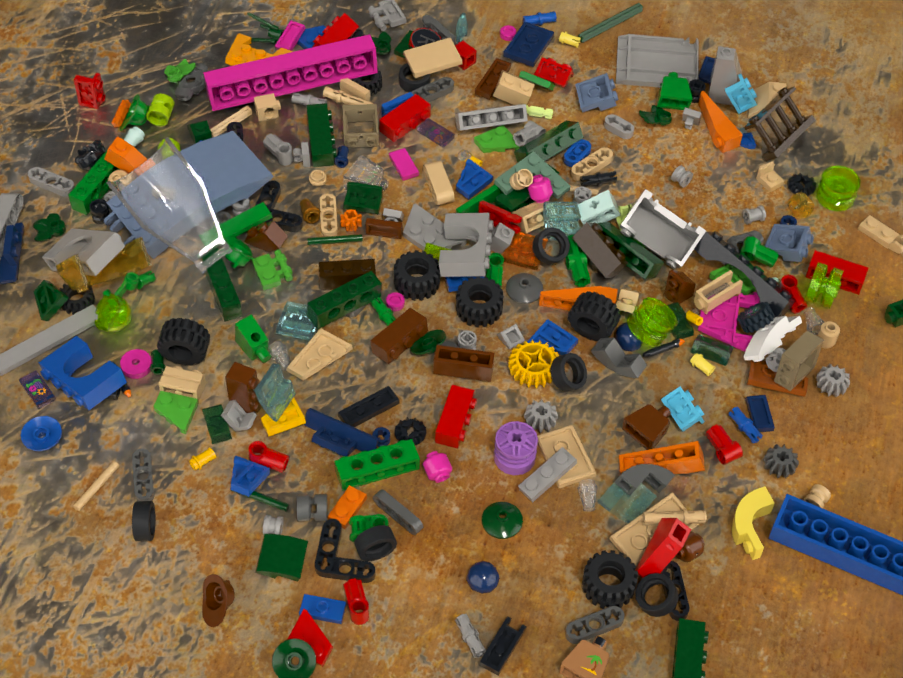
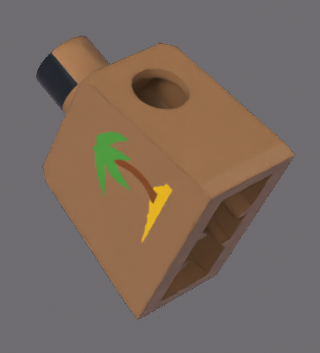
(586, 660)

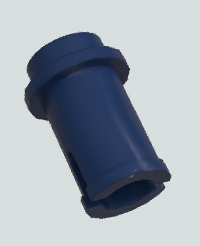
(341, 159)

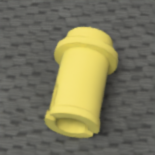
(569, 39)
(701, 363)

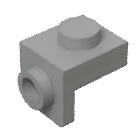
(237, 417)

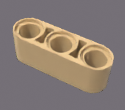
(438, 183)

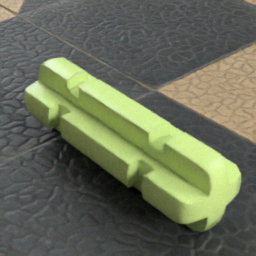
(539, 112)

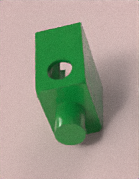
(674, 92)
(252, 339)

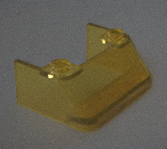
(130, 259)

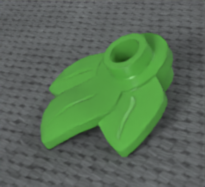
(175, 73)

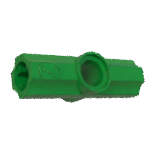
(577, 262)

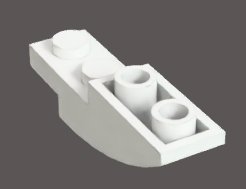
(770, 336)

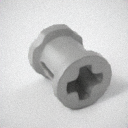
(754, 214)

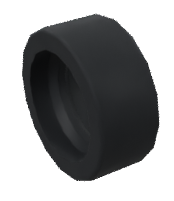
(409, 85)
(563, 242)
(558, 372)
(143, 521)
(375, 543)
(648, 582)

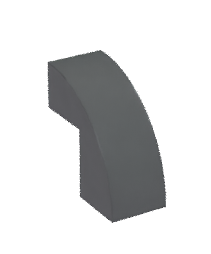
(613, 357)
(653, 474)

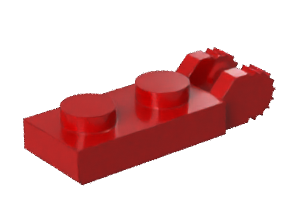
(500, 215)

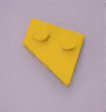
(289, 419)

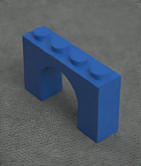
(84, 390)

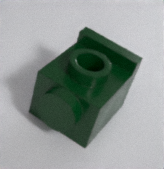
(894, 313)

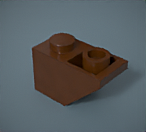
(266, 236)
(679, 287)

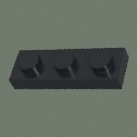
(369, 407)

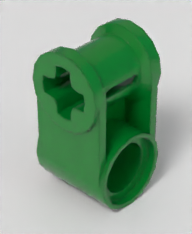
(365, 523)

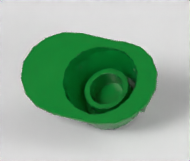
(136, 113)
(241, 252)

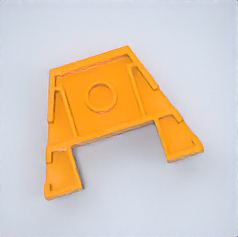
(242, 52)

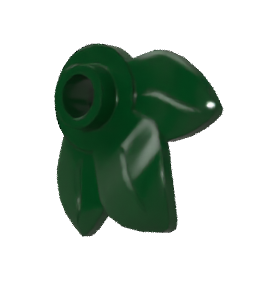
(382, 43)
(656, 116)
(49, 227)

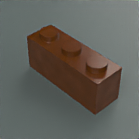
(399, 335)
(463, 363)
(241, 385)

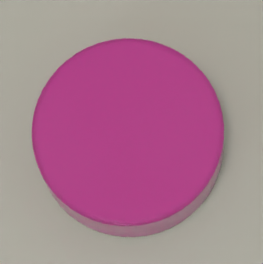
(507, 32)
(395, 301)

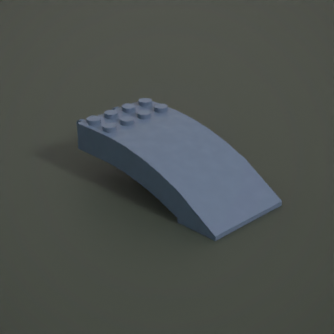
(227, 171)

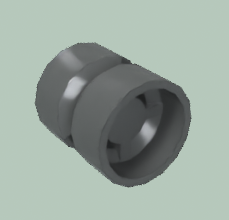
(304, 507)

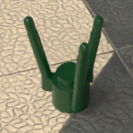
(274, 31)

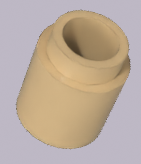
(829, 333)

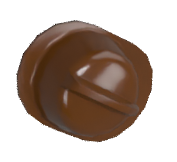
(217, 598)

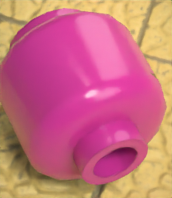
(540, 189)
(437, 467)

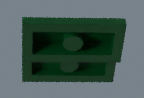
(281, 556)

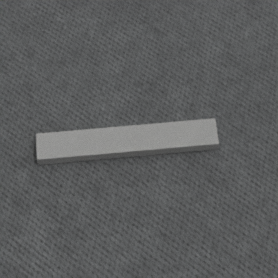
(47, 339)

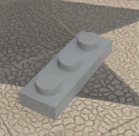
(547, 474)

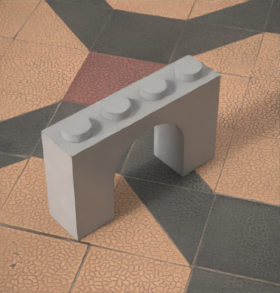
(92, 246)
(474, 259)

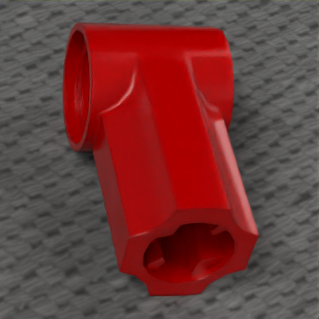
(790, 284)
(725, 448)
(267, 457)
(356, 601)

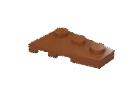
(762, 376)

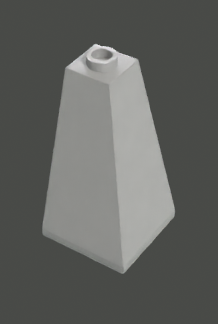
(724, 74)

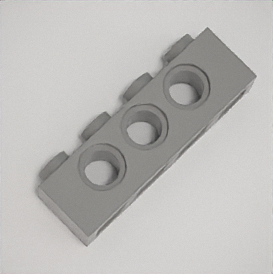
(491, 117)

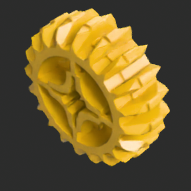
(531, 357)

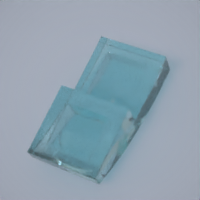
(461, 28)

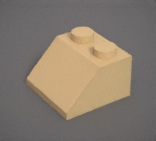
(513, 89)
(765, 95)

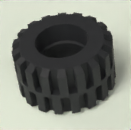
(412, 264)
(479, 313)
(594, 316)
(183, 341)
(614, 565)

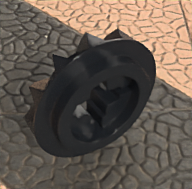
(796, 187)
(417, 435)

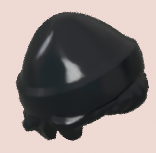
(90, 155)

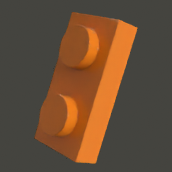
(348, 506)

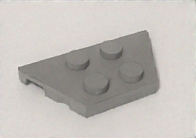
(426, 228)

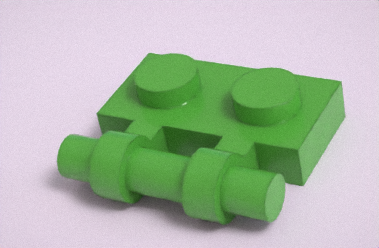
(266, 271)

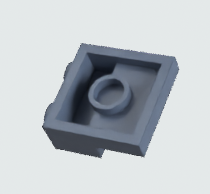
(597, 93)
(790, 241)

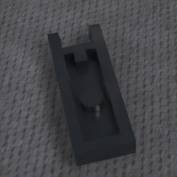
(501, 647)

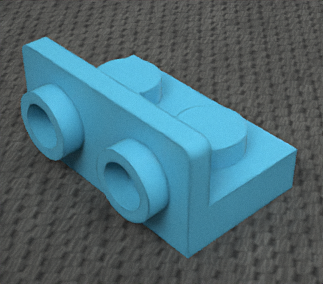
(741, 95)
(682, 408)

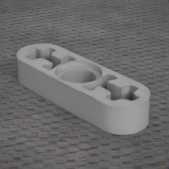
(45, 176)

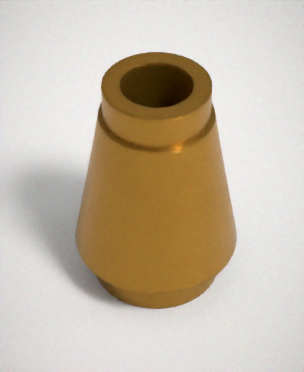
(310, 212)

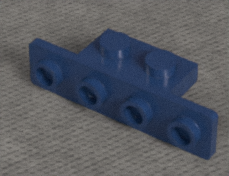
(11, 253)
(338, 435)

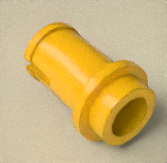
(203, 458)

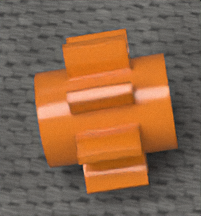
(351, 220)

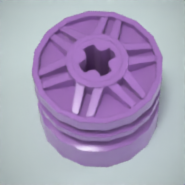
(515, 448)

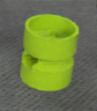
(160, 110)

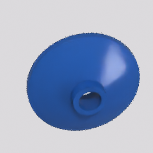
(40, 427)

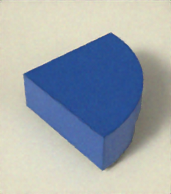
(748, 141)

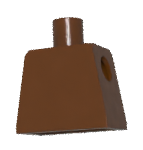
(647, 425)

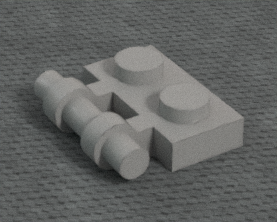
(391, 12)

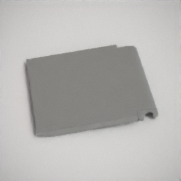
(648, 59)

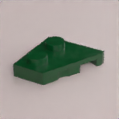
(49, 299)

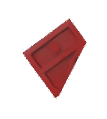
(309, 631)

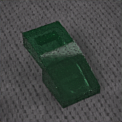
(683, 328)
(216, 425)

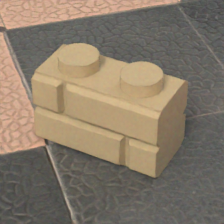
(182, 382)

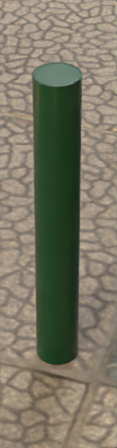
(335, 239)
(268, 500)

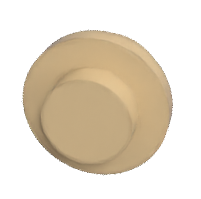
(317, 177)

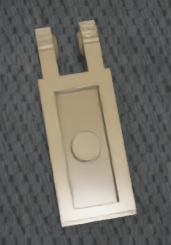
(882, 234)

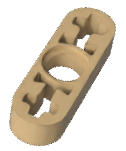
(596, 158)
(328, 210)

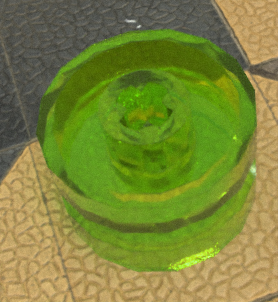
(838, 188)
(827, 286)
(652, 321)

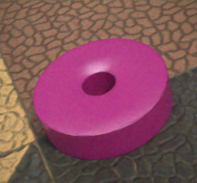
(136, 371)

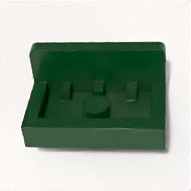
(363, 197)

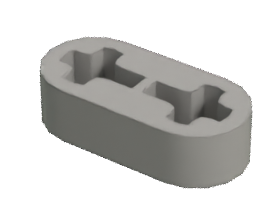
(619, 126)

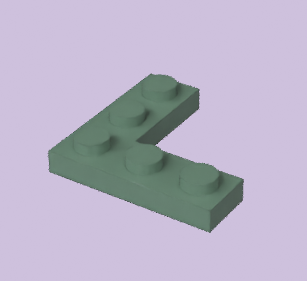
(536, 166)

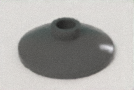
(524, 288)

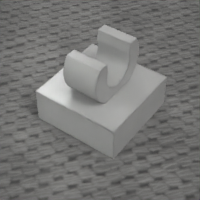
(691, 117)
(303, 154)
(393, 215)

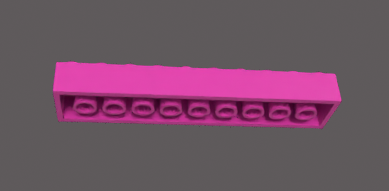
(291, 72)

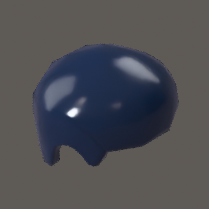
(626, 338)
(483, 577)

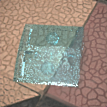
(561, 216)
(295, 322)
(274, 392)
(625, 506)

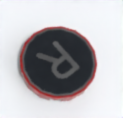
(422, 37)

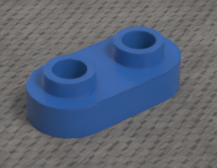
(574, 153)

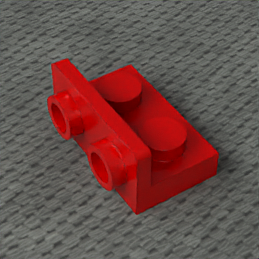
(554, 72)
(89, 91)

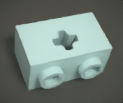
(599, 208)

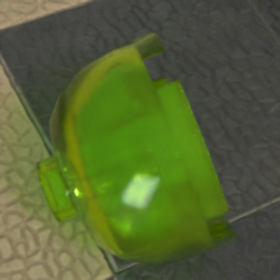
(113, 314)

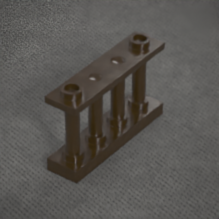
(792, 131)

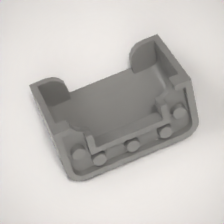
(661, 230)

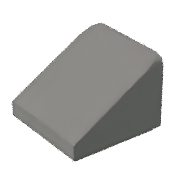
(511, 336)

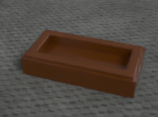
(384, 228)

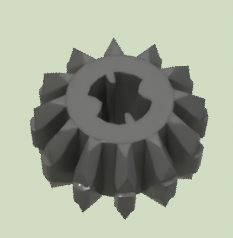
(781, 461)

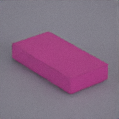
(290, 36)
(403, 164)

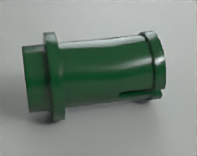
(157, 366)

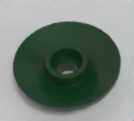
(428, 342)
(502, 527)
(286, 652)

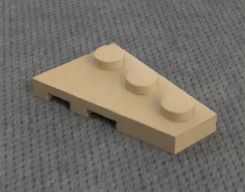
(317, 354)

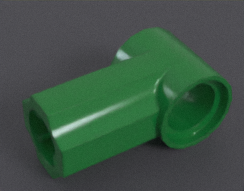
(755, 251)
(496, 268)

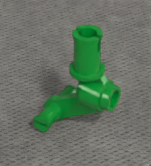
(133, 281)

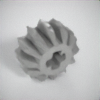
(833, 380)
(541, 415)

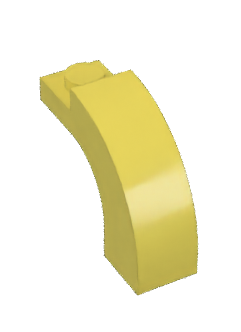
(752, 506)

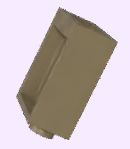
(352, 114)
(798, 360)

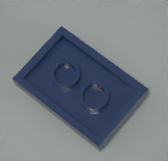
(528, 44)

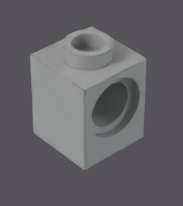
(501, 238)

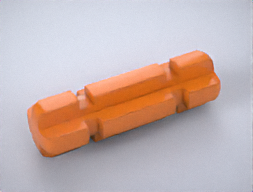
(121, 113)

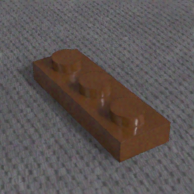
(489, 82)

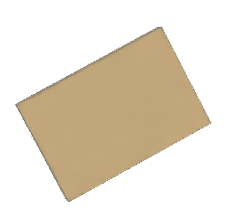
(432, 57)
(567, 438)

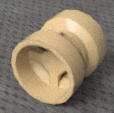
(525, 178)
(818, 495)

